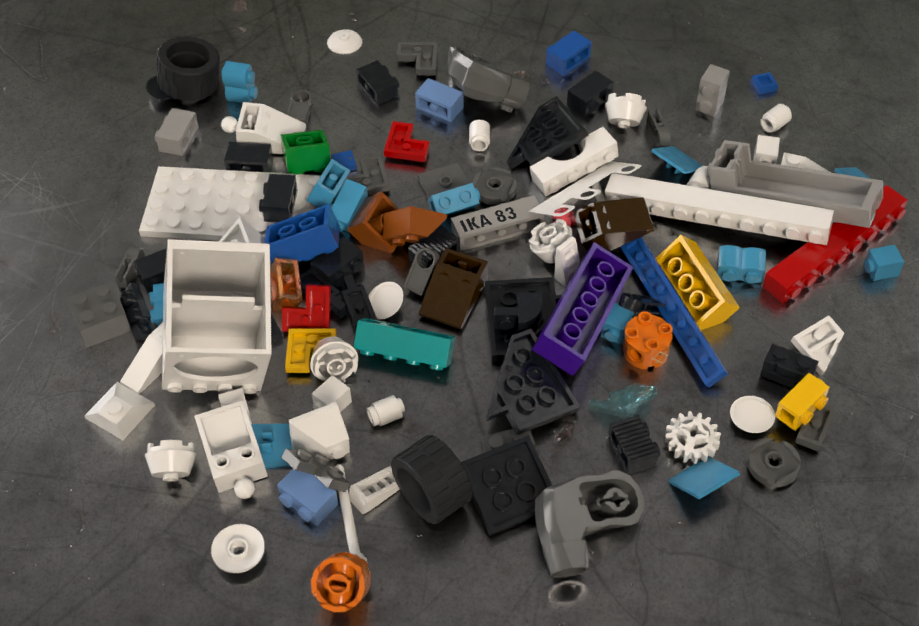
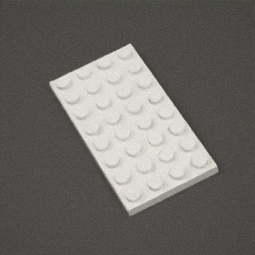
(209, 201)

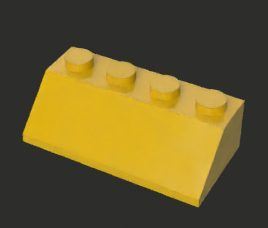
(697, 283)

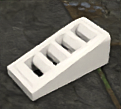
(566, 261)
(364, 499)

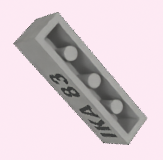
(496, 223)

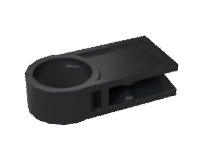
(639, 303)

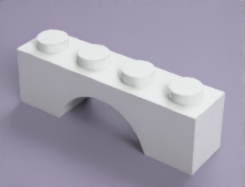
(553, 174)

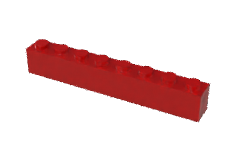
(814, 260)

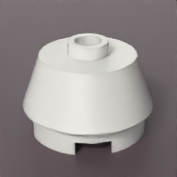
(625, 110)
(548, 237)
(334, 358)
(170, 459)

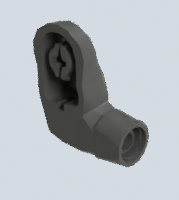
(484, 81)
(579, 509)

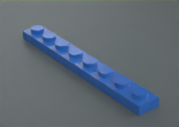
(675, 312)

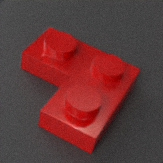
(401, 145)
(315, 314)

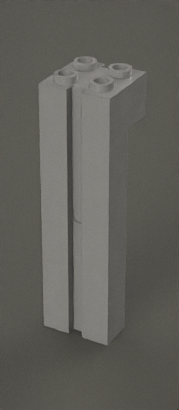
(849, 196)

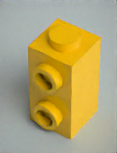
(802, 401)

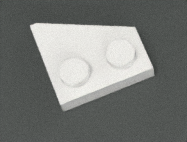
(819, 342)

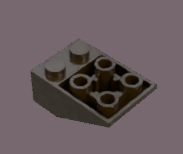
(613, 222)
(454, 288)

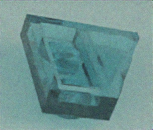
(625, 401)

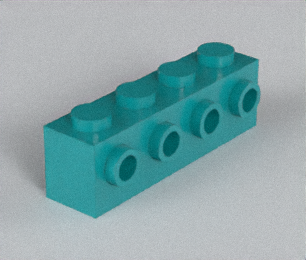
(404, 342)

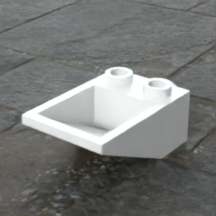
(262, 125)
(231, 449)

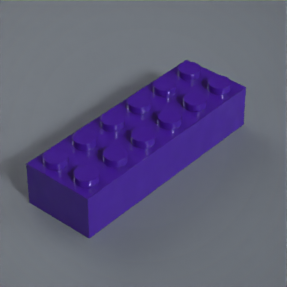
(582, 309)

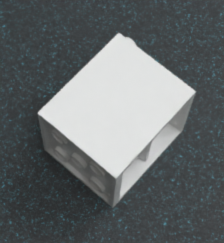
(216, 316)

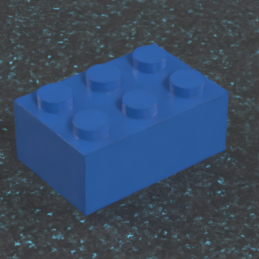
(304, 235)

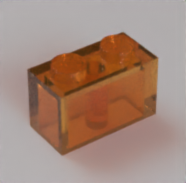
(284, 284)

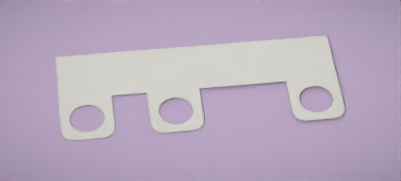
(579, 187)

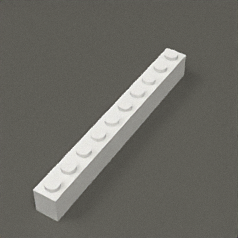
(725, 209)

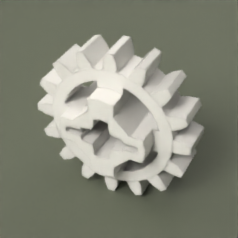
(692, 437)

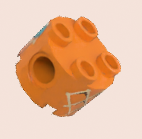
(647, 341)
(341, 581)

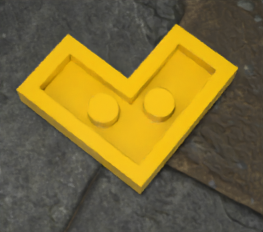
(301, 346)

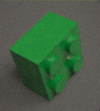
(305, 151)

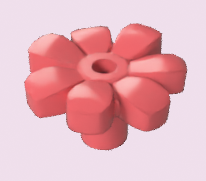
(569, 218)

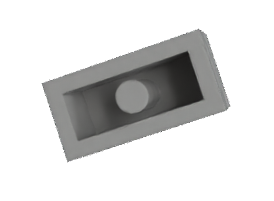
(712, 90)
(176, 131)

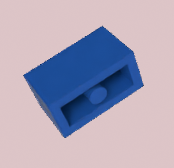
(568, 53)

